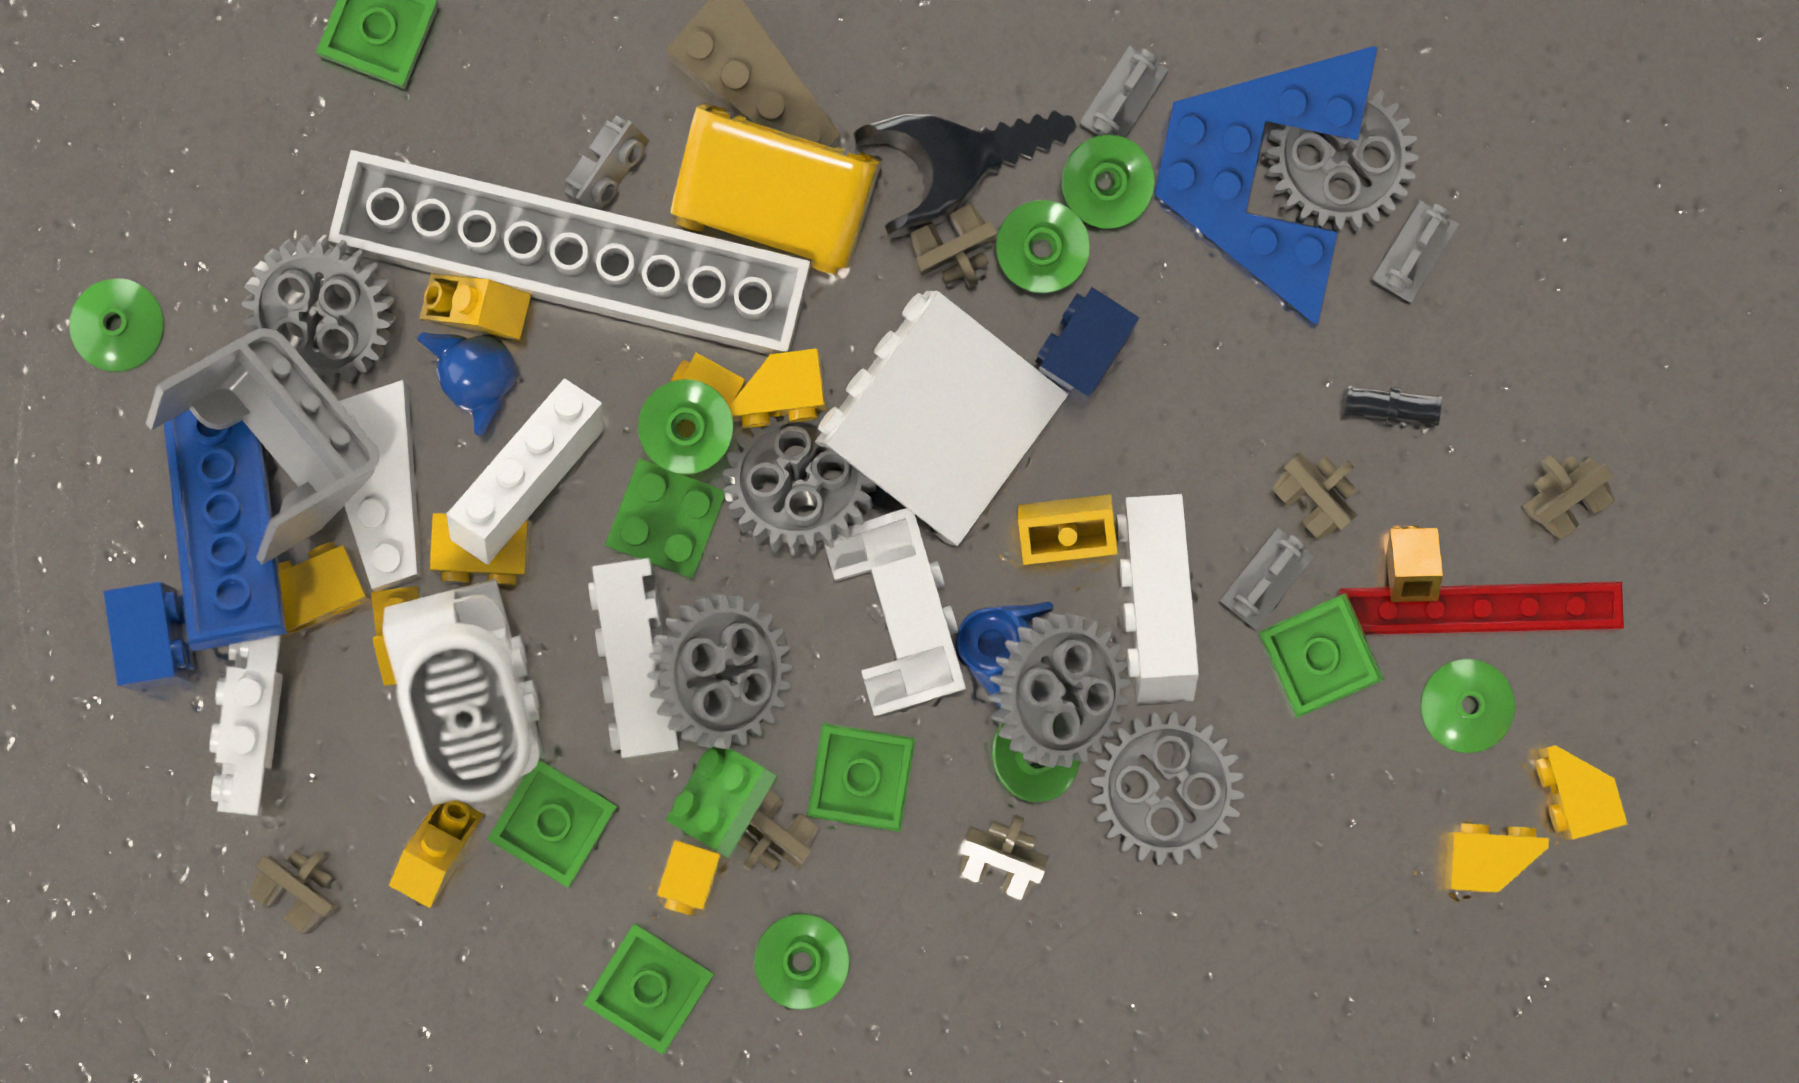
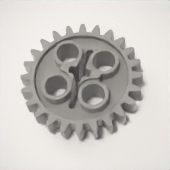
(1310, 183)
(359, 318)
(765, 461)
(1059, 690)
(730, 711)
(1199, 760)

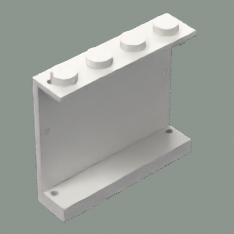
(941, 415)

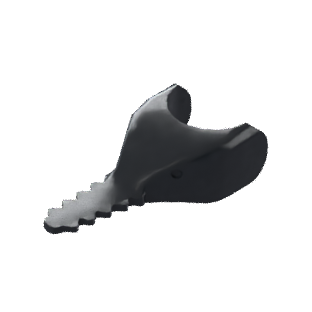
(958, 157)

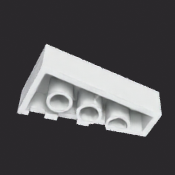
(386, 505)
(1160, 599)
(629, 622)

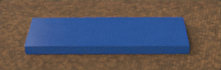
(219, 528)

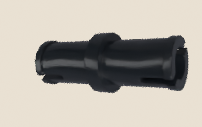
(1393, 405)

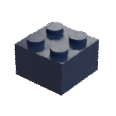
(1087, 346)

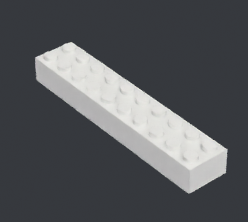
(570, 254)

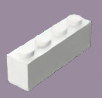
(525, 471)

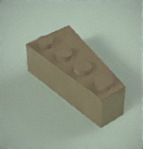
(746, 72)

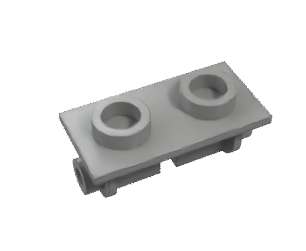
(1124, 94)
(619, 148)
(1416, 250)
(1267, 578)

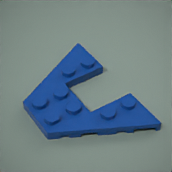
(1215, 156)

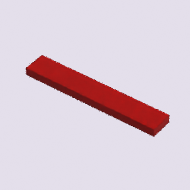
(1492, 609)

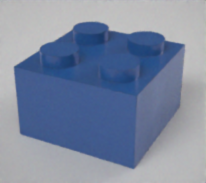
(148, 636)

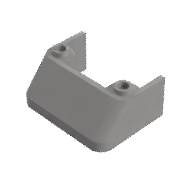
(293, 418)

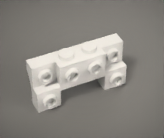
(911, 607)
(247, 725)

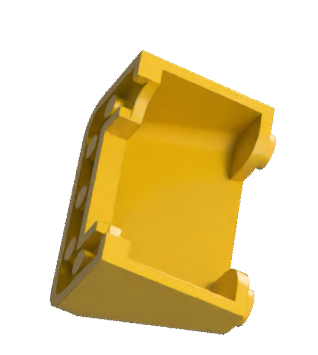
(773, 188)

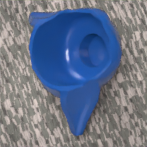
(473, 372)
(984, 635)

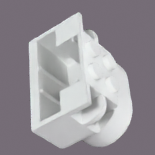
(463, 692)

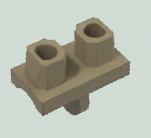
(972, 235)
(1563, 488)
(1332, 508)
(789, 845)
(1005, 849)
(275, 878)

